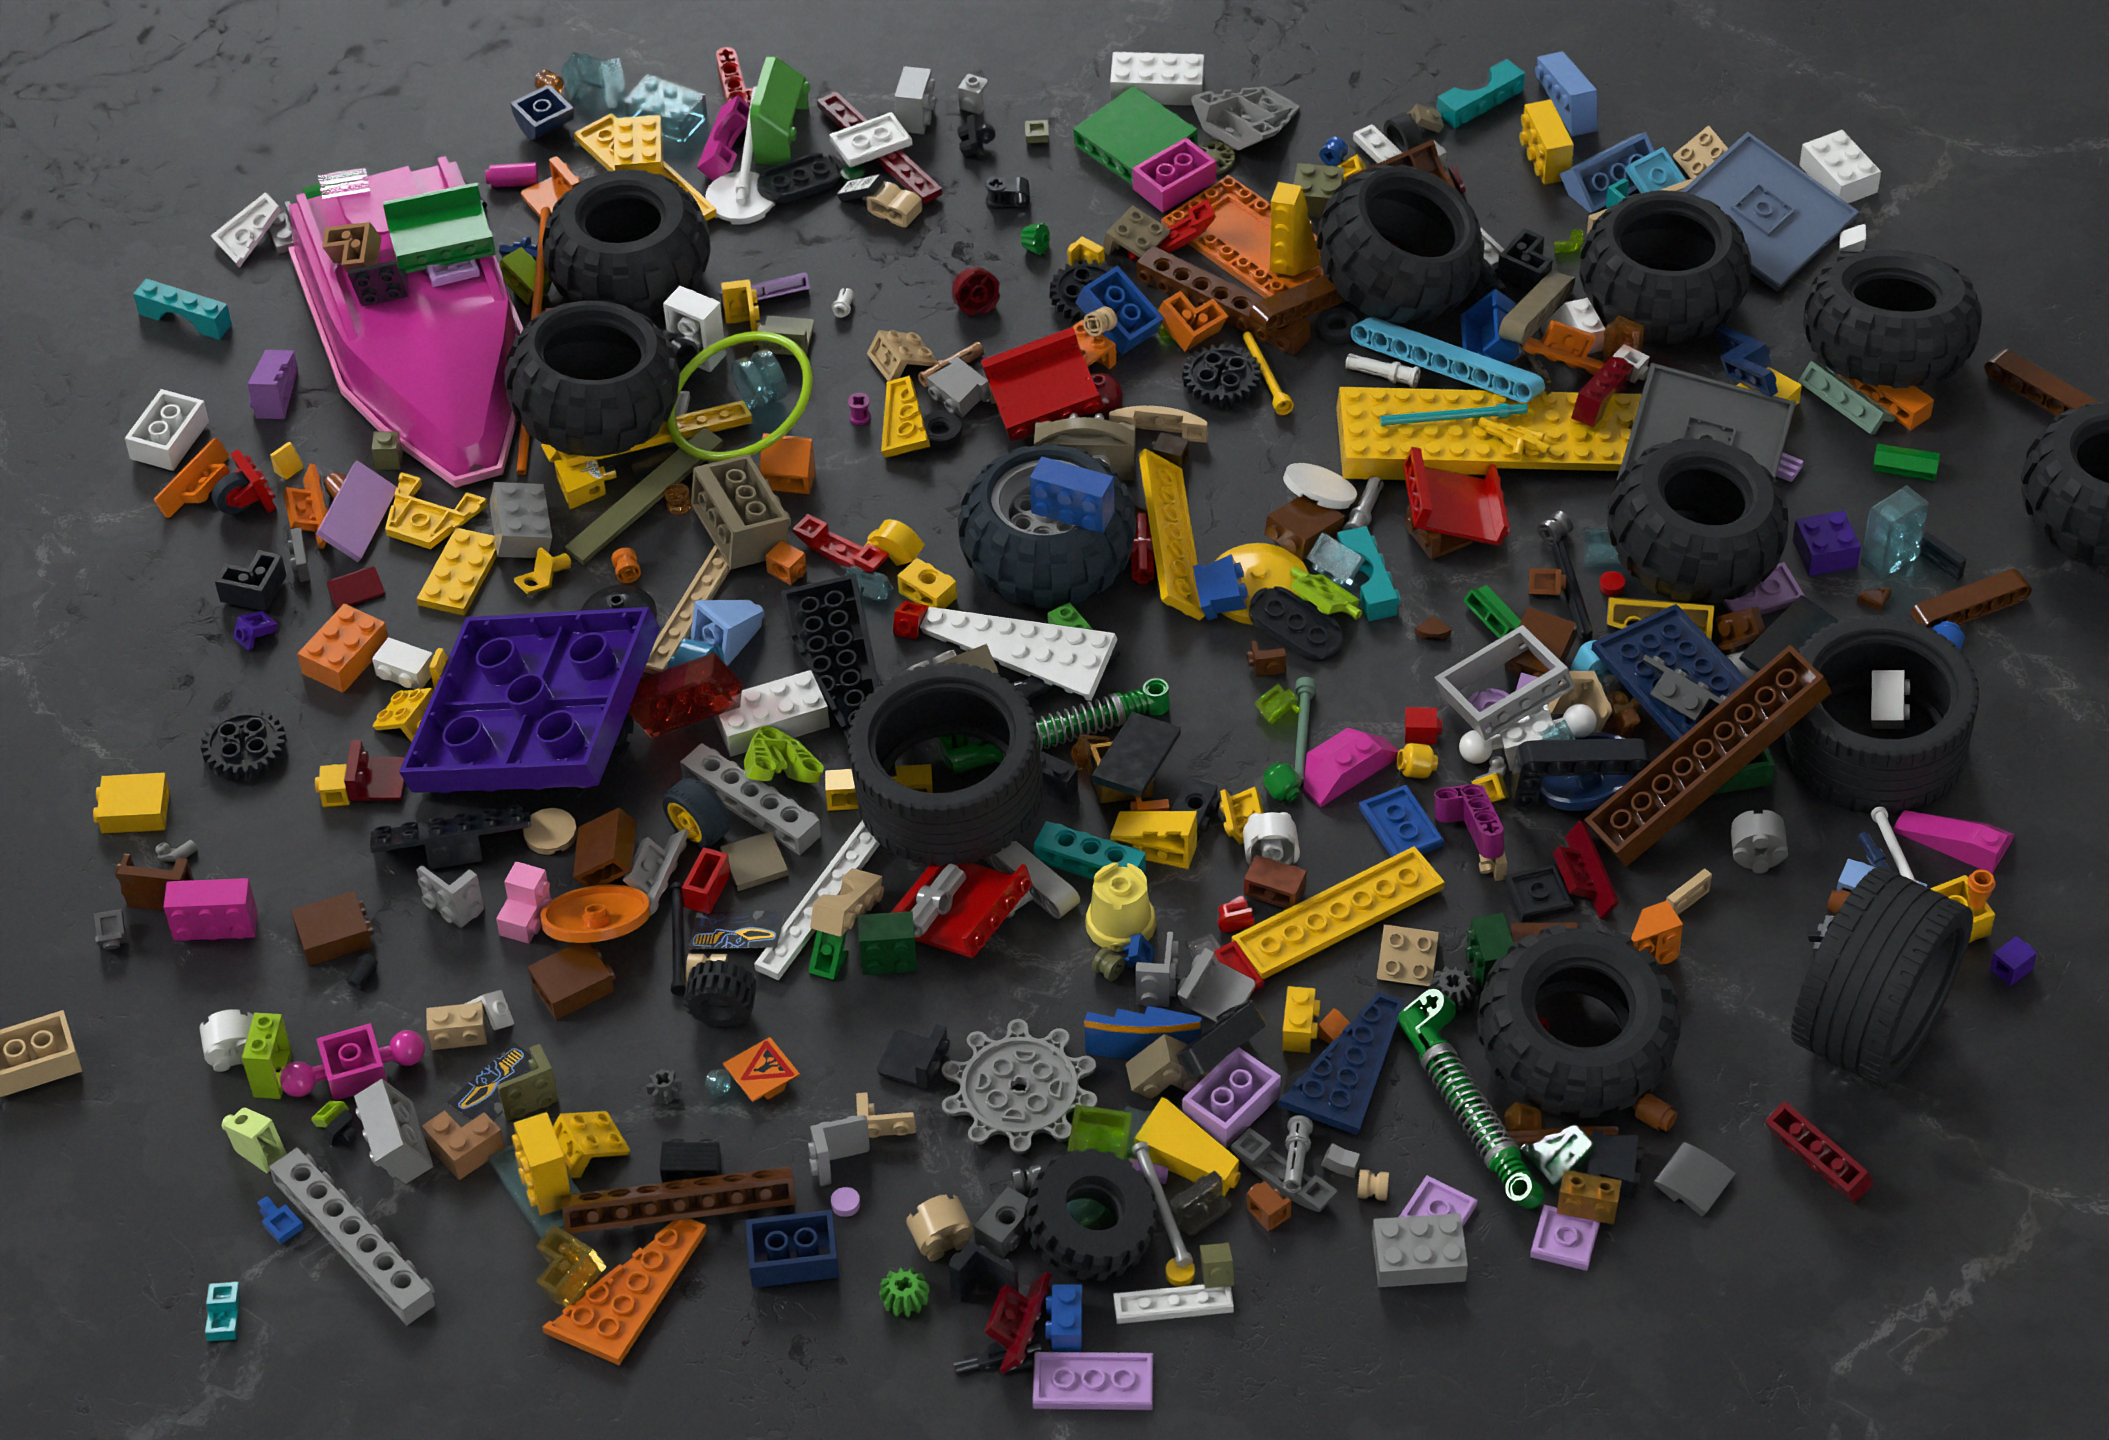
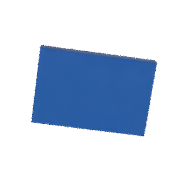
(1401, 822)

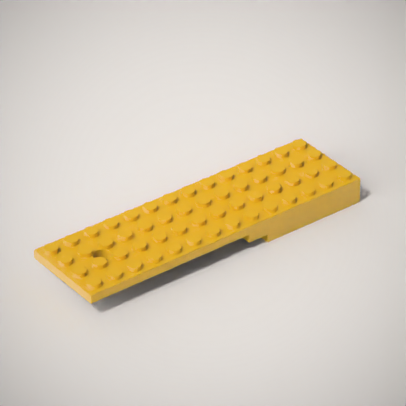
(1465, 447)

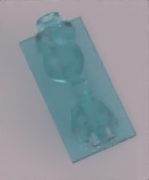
(874, 584)

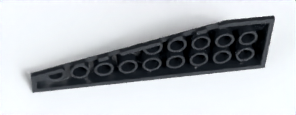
(834, 642)

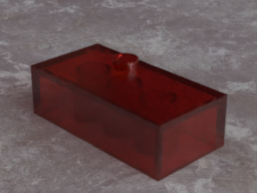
(685, 695)

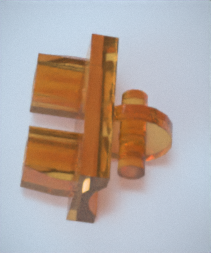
(1623, 714)

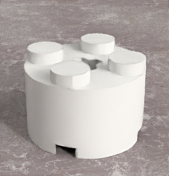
(1271, 837)
(225, 1038)

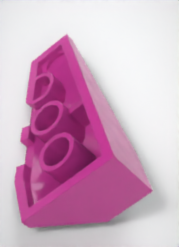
(1965, 840)

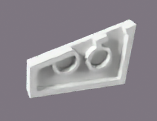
(246, 229)

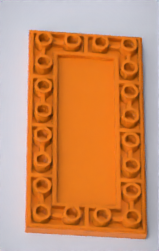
(1240, 237)

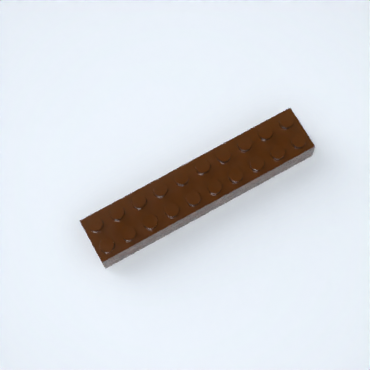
(1708, 755)

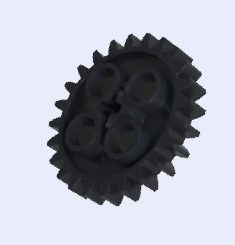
(1068, 285)
(1238, 379)
(263, 741)

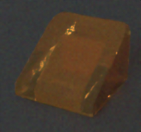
(1522, 1117)

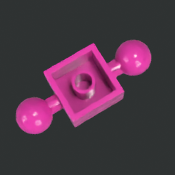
(351, 1062)

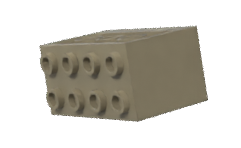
(739, 510)

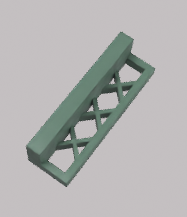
(1845, 397)

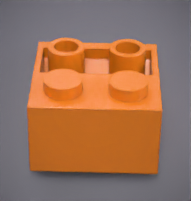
(789, 464)
(1659, 932)

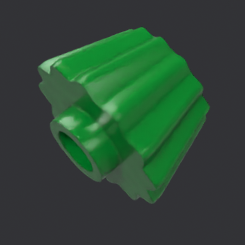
(1036, 238)

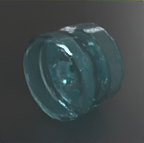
(759, 379)

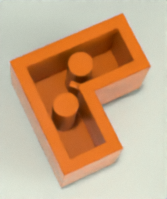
(1191, 324)

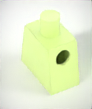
(254, 1138)

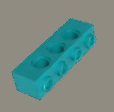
(1082, 852)

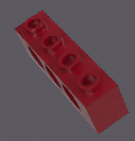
(1819, 1152)

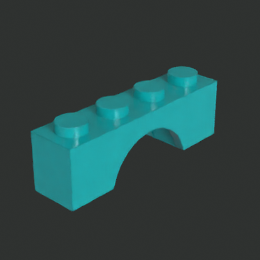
(1461, 105)
(206, 314)
(1377, 595)

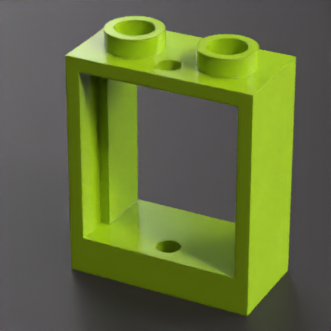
(266, 1052)

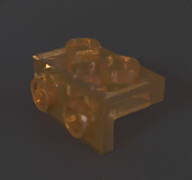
(1622, 332)

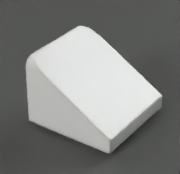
(1853, 239)

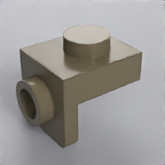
(1427, 117)

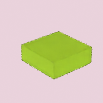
(328, 1113)

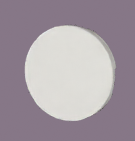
(723, 197)
(1320, 485)

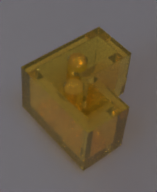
(571, 1267)

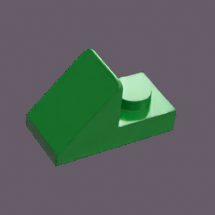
(828, 955)

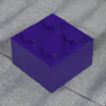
(1826, 543)

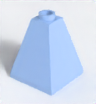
(726, 624)

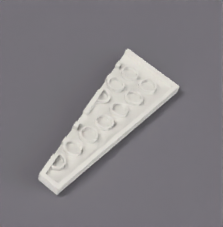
(1051, 652)

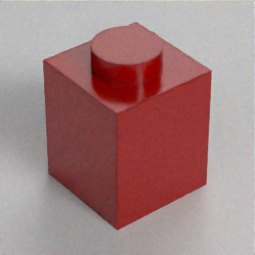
(1422, 725)

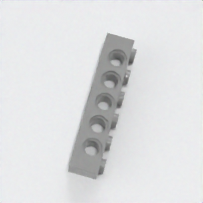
(753, 799)

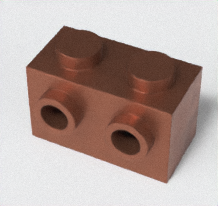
(1275, 882)

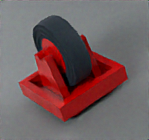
(242, 487)

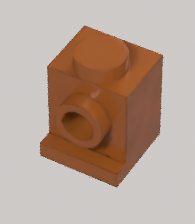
(1268, 1205)

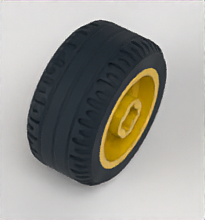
(698, 809)

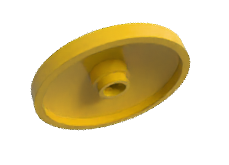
(1263, 567)

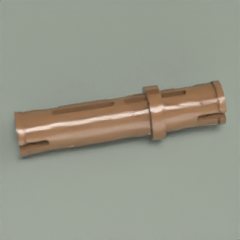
(972, 352)

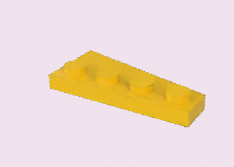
(903, 419)

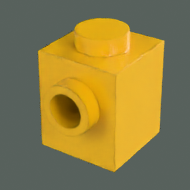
(331, 785)

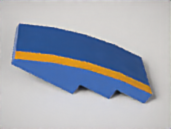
(1133, 1032)

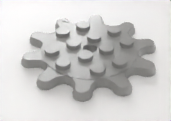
(1018, 1059)

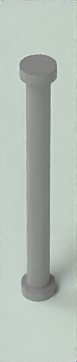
(1182, 1257)

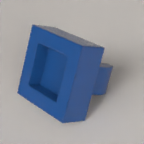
(1138, 951)

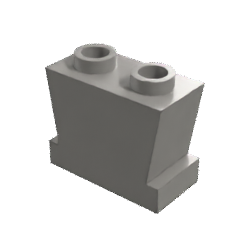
(958, 387)

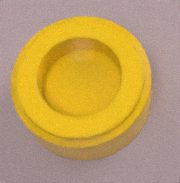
(1179, 1275)

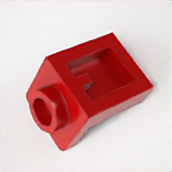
(908, 618)

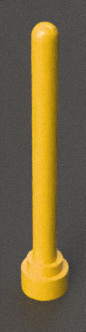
(1281, 402)

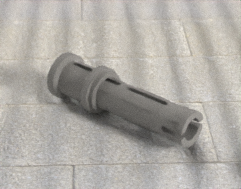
(1361, 515)
(1297, 1145)

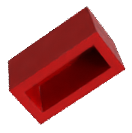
(706, 880)

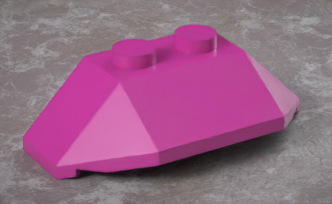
(1344, 763)

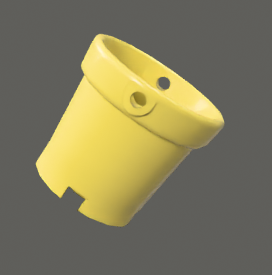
(1119, 907)

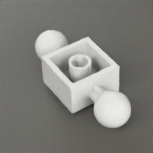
(1476, 750)

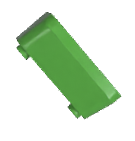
(773, 108)

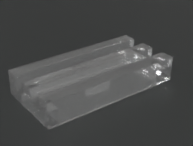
(343, 180)

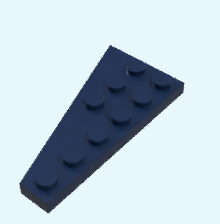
(1346, 1072)

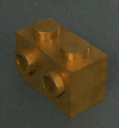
(1588, 1197)

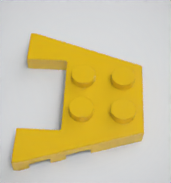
(423, 521)

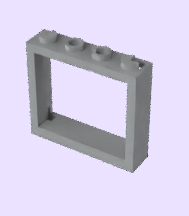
(1517, 704)

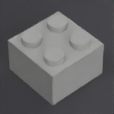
(915, 99)

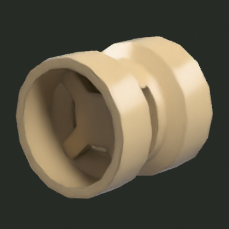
(1100, 321)
(1372, 1185)

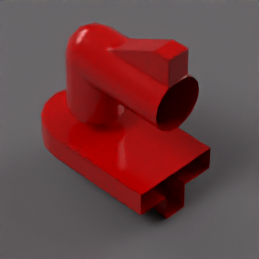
(1235, 915)

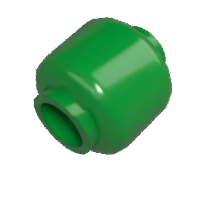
(1282, 782)

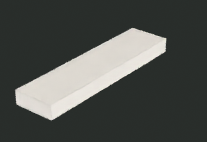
(1172, 1303)

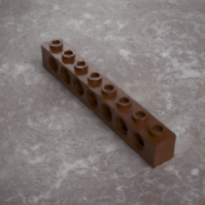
(1174, 275)
(678, 1200)

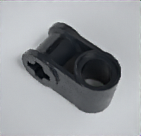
(1009, 192)

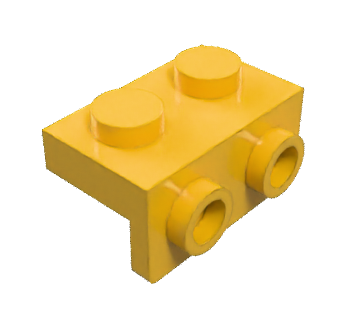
(1238, 810)

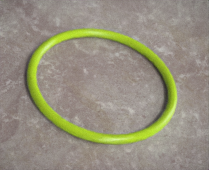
(775, 436)

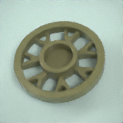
(1217, 155)

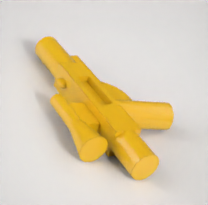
(1516, 438)

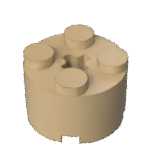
(940, 1226)

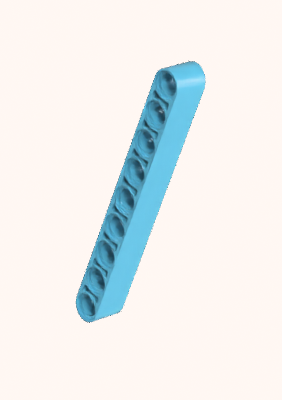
(1448, 359)

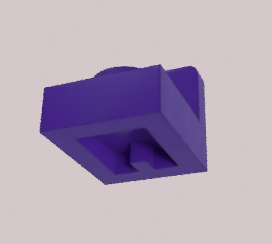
(253, 626)

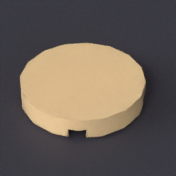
(550, 831)

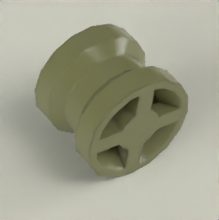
(1108, 964)

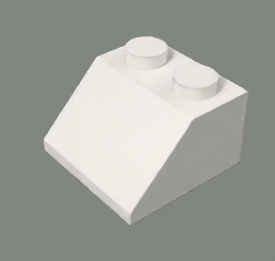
(1581, 316)

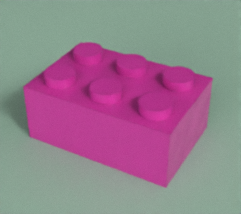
(1174, 175)
(210, 909)

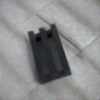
(1942, 556)

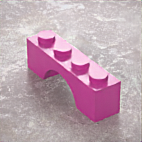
(717, 155)

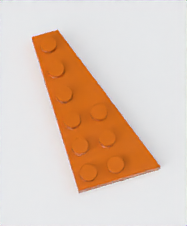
(625, 1299)

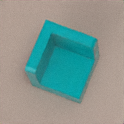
(1617, 192)

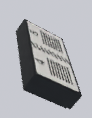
(860, 188)

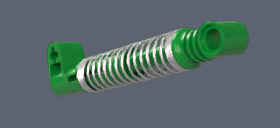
(1150, 698)
(1441, 1060)

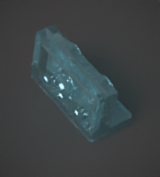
(612, 82)
(1598, 549)
(1336, 559)

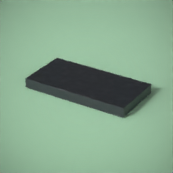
(1136, 754)

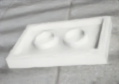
(870, 139)

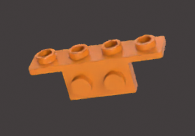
(1567, 345)
(195, 480)
(307, 505)

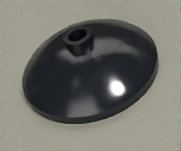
(620, 597)

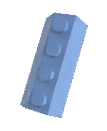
(1591, 178)

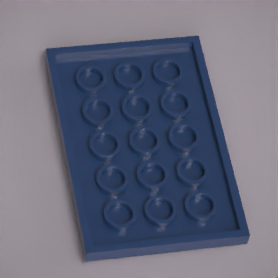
(1680, 644)

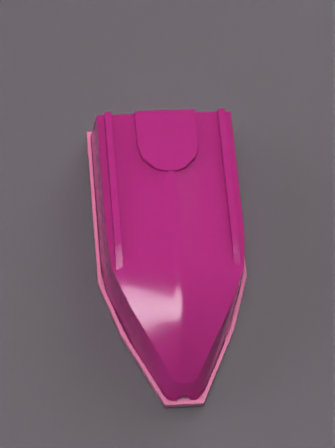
(419, 360)

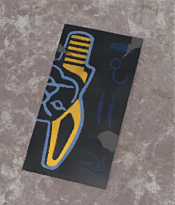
(736, 929)
(482, 1092)

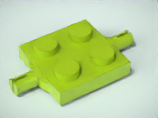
(1324, 593)

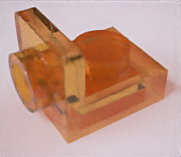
(1081, 749)

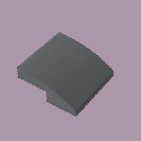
(1694, 1178)

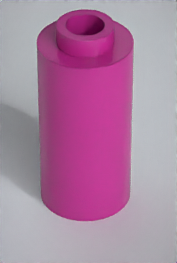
(512, 175)

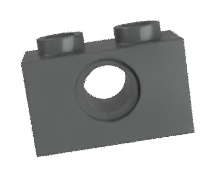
(992, 1228)

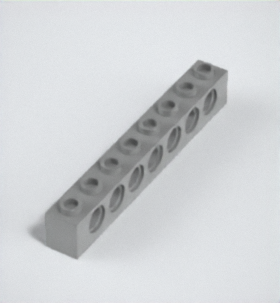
(289, 1177)

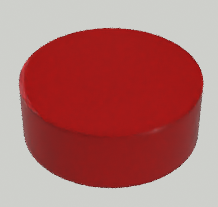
(1612, 583)

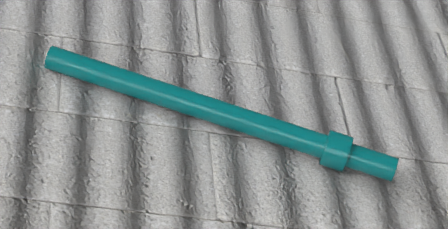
(1501, 410)

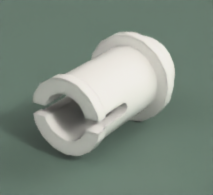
(841, 306)

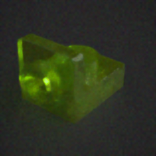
(1277, 703)

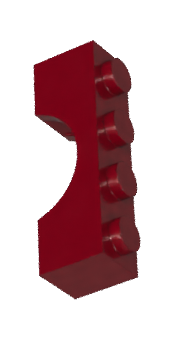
(1596, 394)

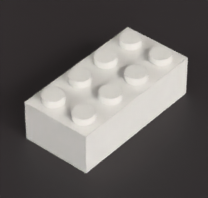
(1162, 76)
(786, 704)

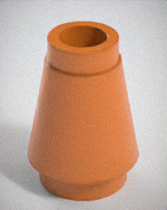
(1980, 887)

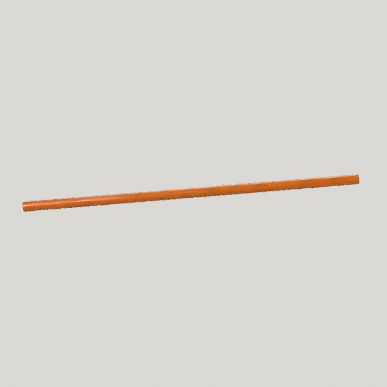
(536, 310)

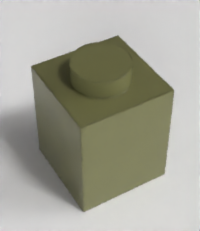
(387, 450)
(1217, 1265)

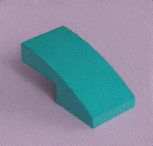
(222, 1311)

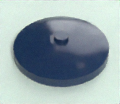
(1582, 792)

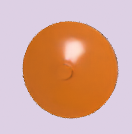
(595, 913)

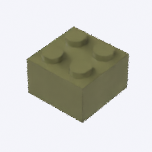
(1318, 185)

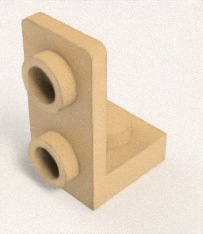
(884, 1124)

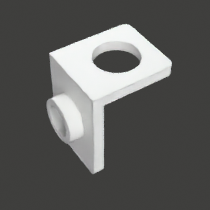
(496, 1009)

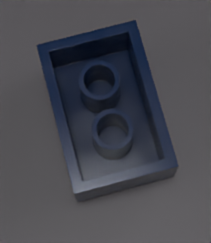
(792, 1248)

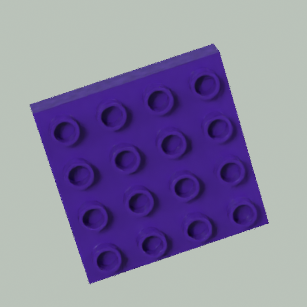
(531, 701)

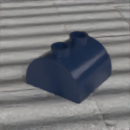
(541, 112)

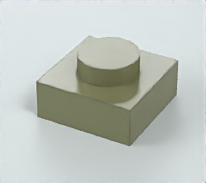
(1036, 131)

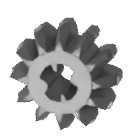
(1455, 985)

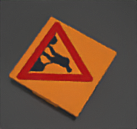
(761, 1070)

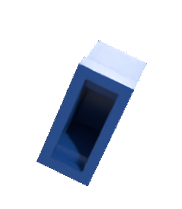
(1220, 586)

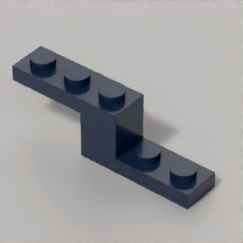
(1746, 360)

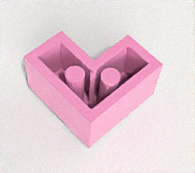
(527, 896)

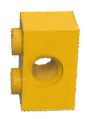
(927, 585)

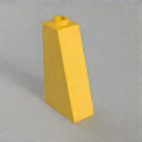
(1186, 1147)

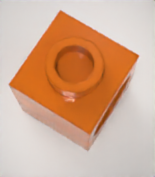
(786, 562)

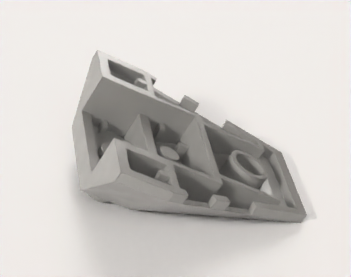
(1243, 116)

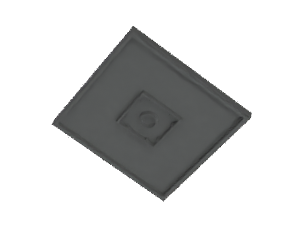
(1702, 408)

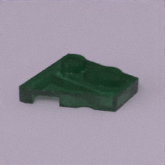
(1560, 1152)

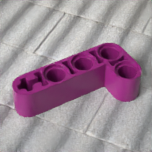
(1474, 807)

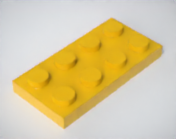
(459, 572)

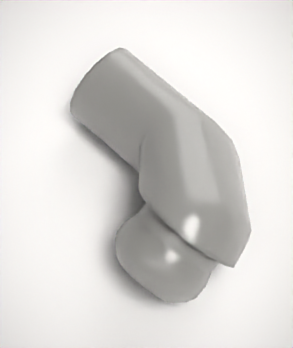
(1497, 765)

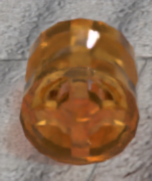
(547, 77)
(677, 498)

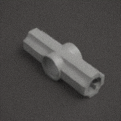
(936, 898)

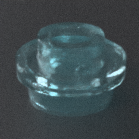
(718, 1082)

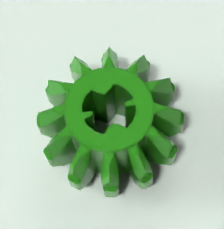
(904, 1291)

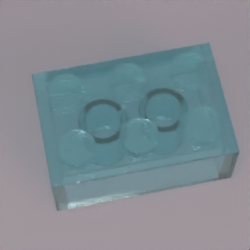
(678, 106)
(1894, 531)

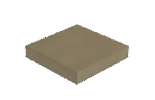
(755, 861)

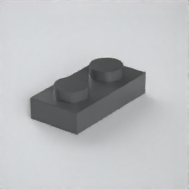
(299, 562)

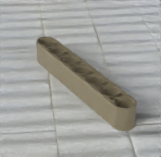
(1536, 307)

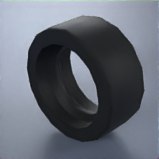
(1403, 132)

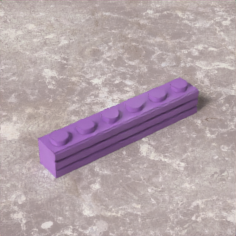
(778, 286)

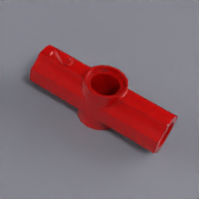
(1142, 553)

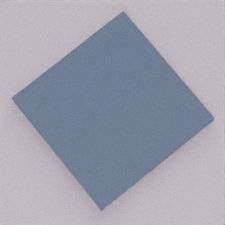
(1776, 205)

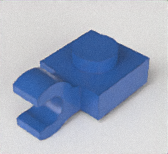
(279, 1222)

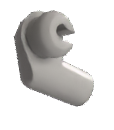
(169, 854)

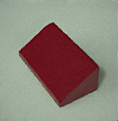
(355, 587)

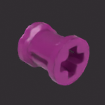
(859, 409)

